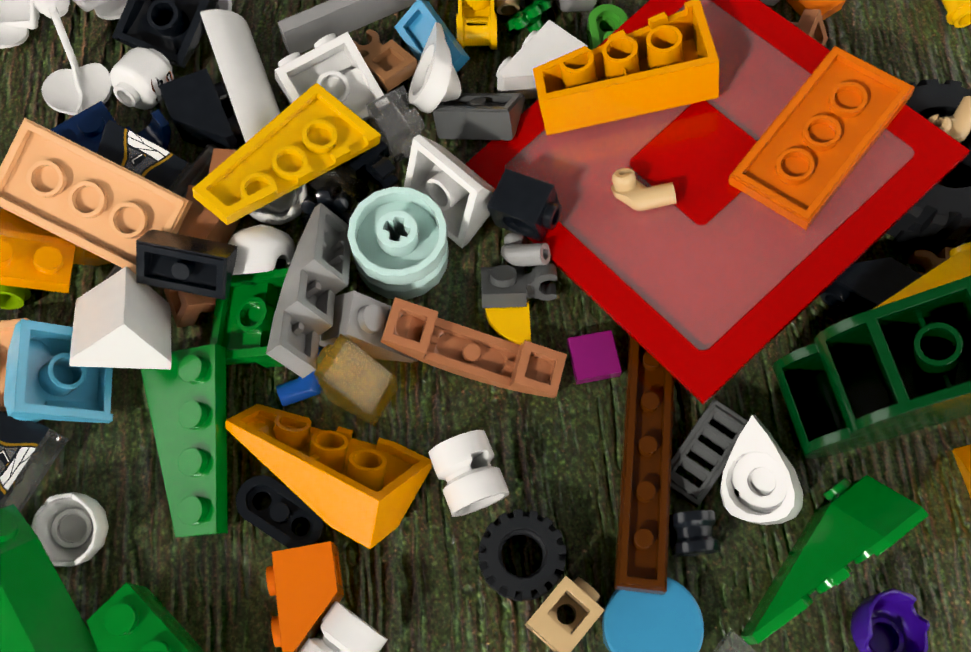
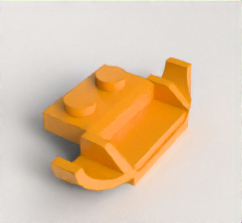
(37, 257)

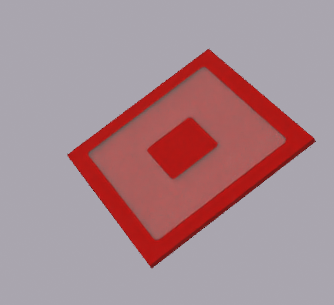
(718, 269)

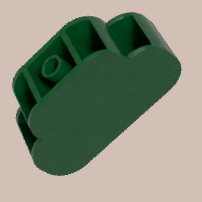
(882, 372)

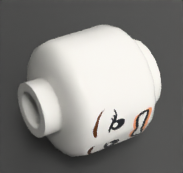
(138, 77)

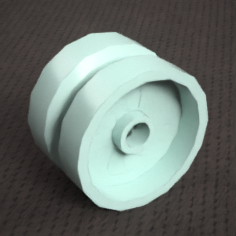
(399, 242)

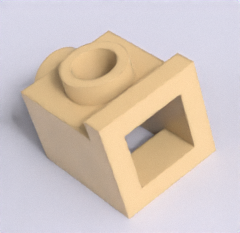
(581, 599)

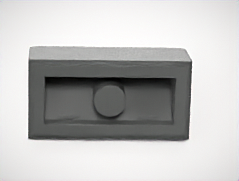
(479, 116)

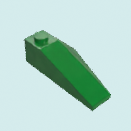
(849, 527)

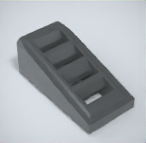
(727, 421)

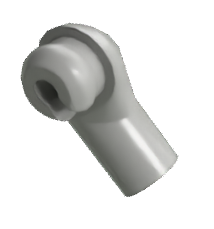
(521, 254)

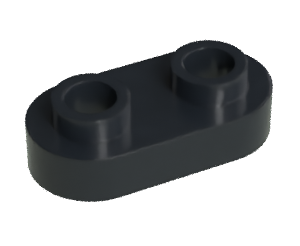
(282, 514)

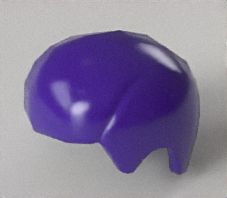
(889, 624)

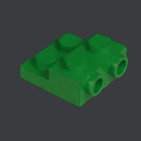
(246, 317)

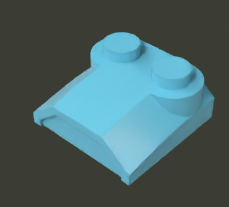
(43, 383)

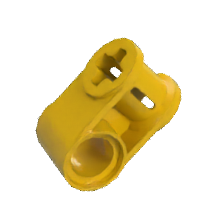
(476, 23)

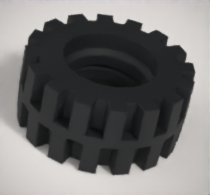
(540, 530)

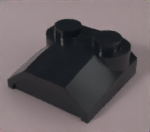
(164, 25)

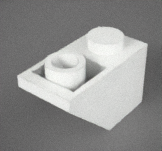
(539, 47)

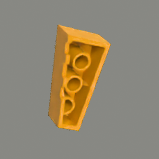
(631, 73)

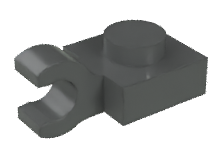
(511, 287)

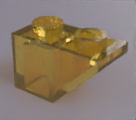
(354, 380)

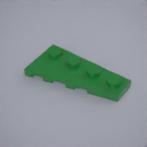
(191, 437)

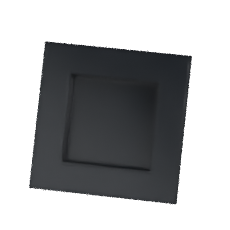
(524, 205)

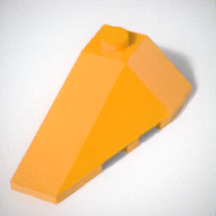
(344, 480)

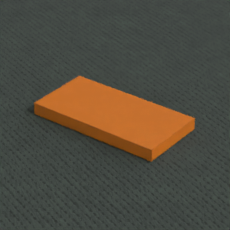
(820, 136)

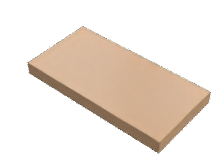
(84, 195)

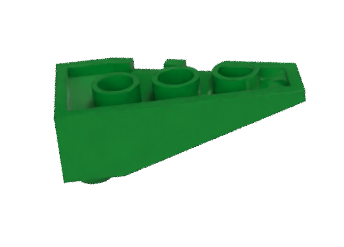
(33, 599)

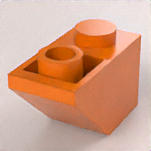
(305, 588)

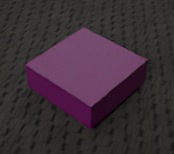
(594, 357)

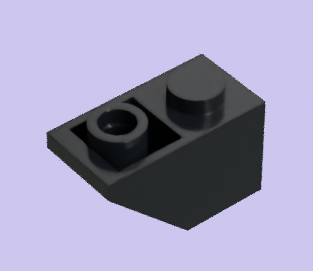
(199, 111)
(868, 284)

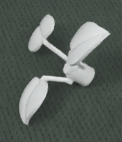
(65, 89)

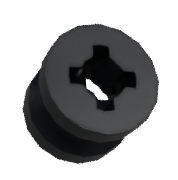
(693, 533)

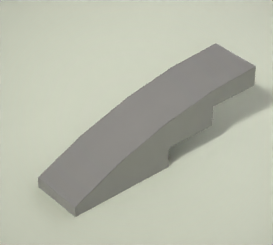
(309, 292)

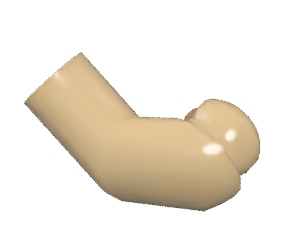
(959, 124)
(637, 195)

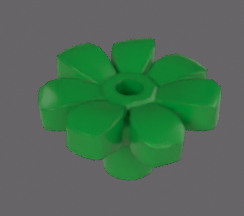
(529, 17)

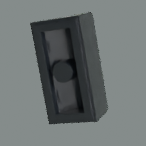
(185, 263)

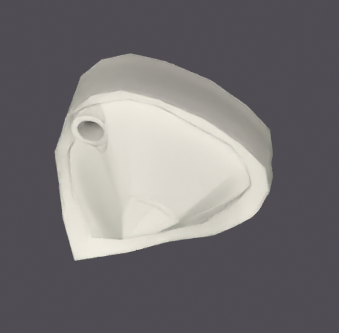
(435, 75)
(763, 477)

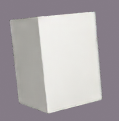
(451, 186)
(121, 326)

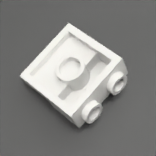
(335, 67)

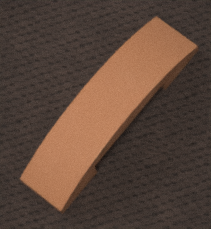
(472, 353)

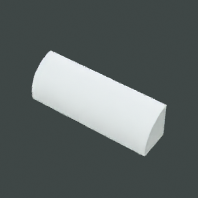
(241, 70)

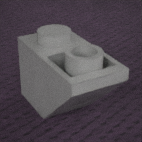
(362, 322)

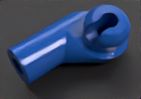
(299, 388)

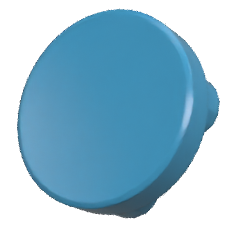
(653, 621)

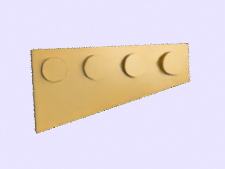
(285, 154)

